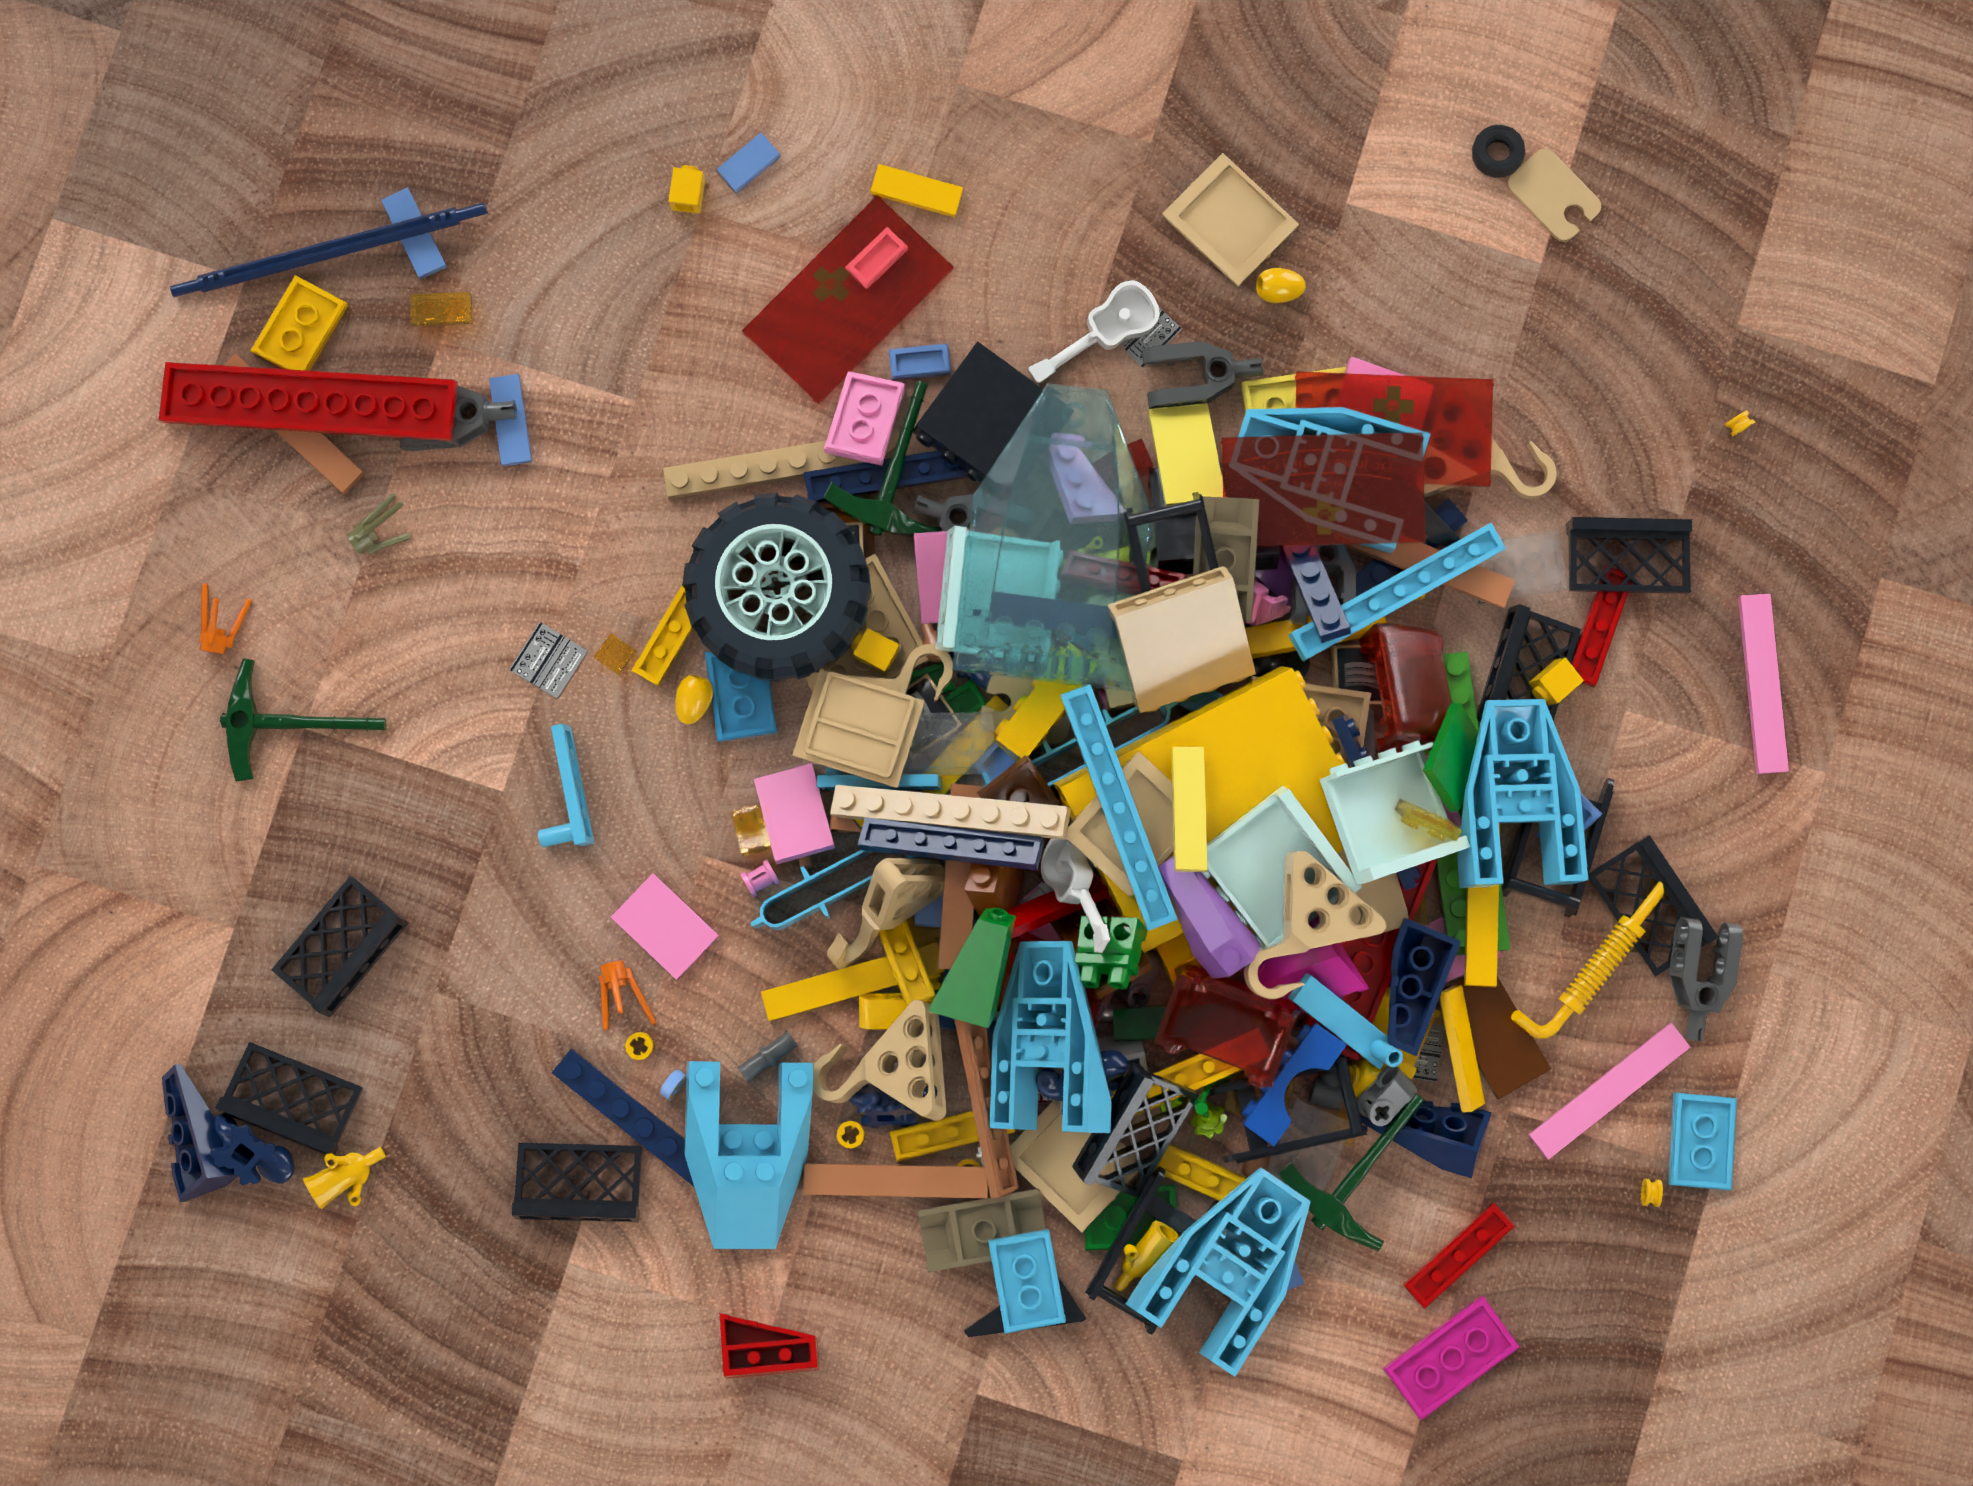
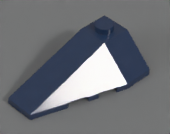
(1417, 978)
(1442, 1136)

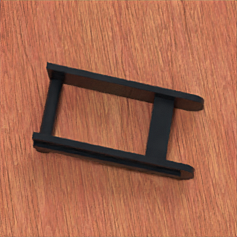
(1133, 520)
(1570, 901)
(1258, 1146)
(1157, 1208)

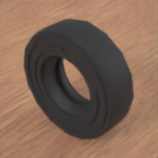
(1501, 134)

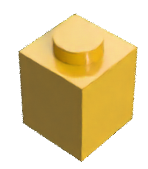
(686, 189)
(875, 650)
(1555, 681)

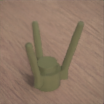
(364, 536)

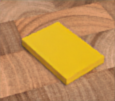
(299, 326)

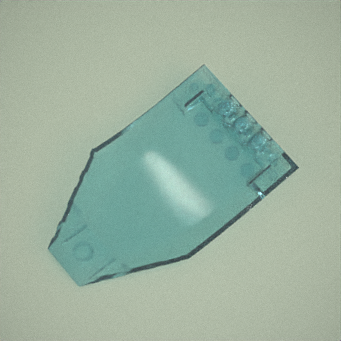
(1053, 547)

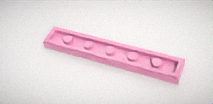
(1763, 684)
(1609, 1091)

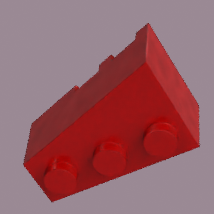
(764, 1349)

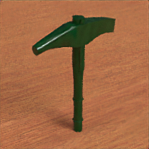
(880, 513)
(243, 721)
(1330, 1208)

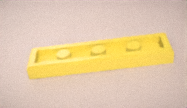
(1189, 809)

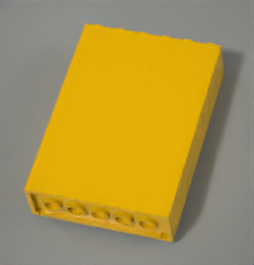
(1252, 746)

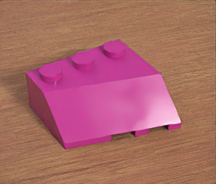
(1326, 964)

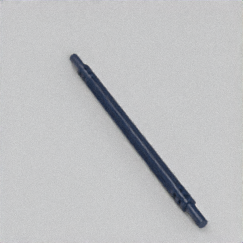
(329, 249)

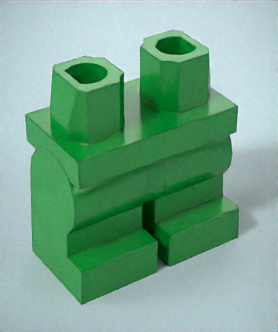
(1120, 955)

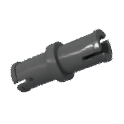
(767, 1056)

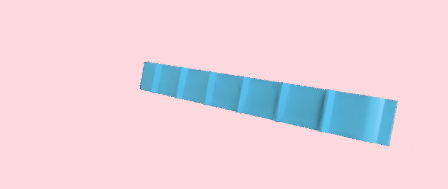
(1048, 754)

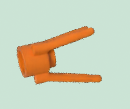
(212, 638)
(613, 978)

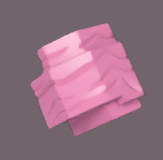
(1266, 607)

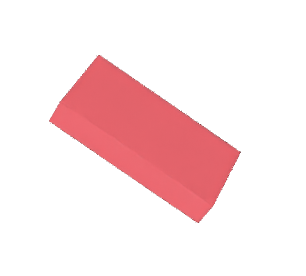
(876, 258)

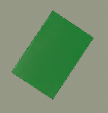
(1452, 757)
(1106, 1225)

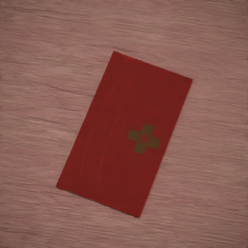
(828, 319)
(1450, 409)
(1330, 487)

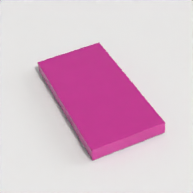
(1451, 1357)

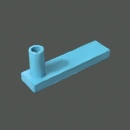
(907, 781)
(579, 828)
(1345, 1023)

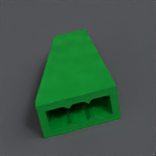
(977, 975)

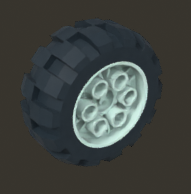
(788, 647)

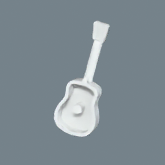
(1125, 315)
(1070, 876)

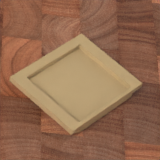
(1230, 219)
(858, 728)
(1154, 804)
(1047, 1160)

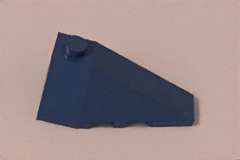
(193, 1138)

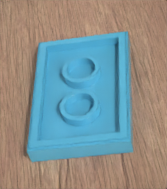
(1702, 1141)
(1026, 1281)

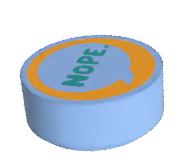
(673, 1084)

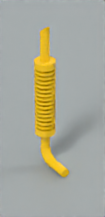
(1596, 970)

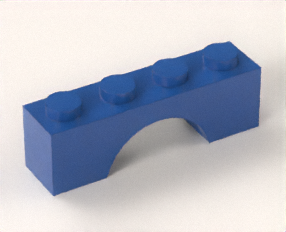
(1314, 1050)

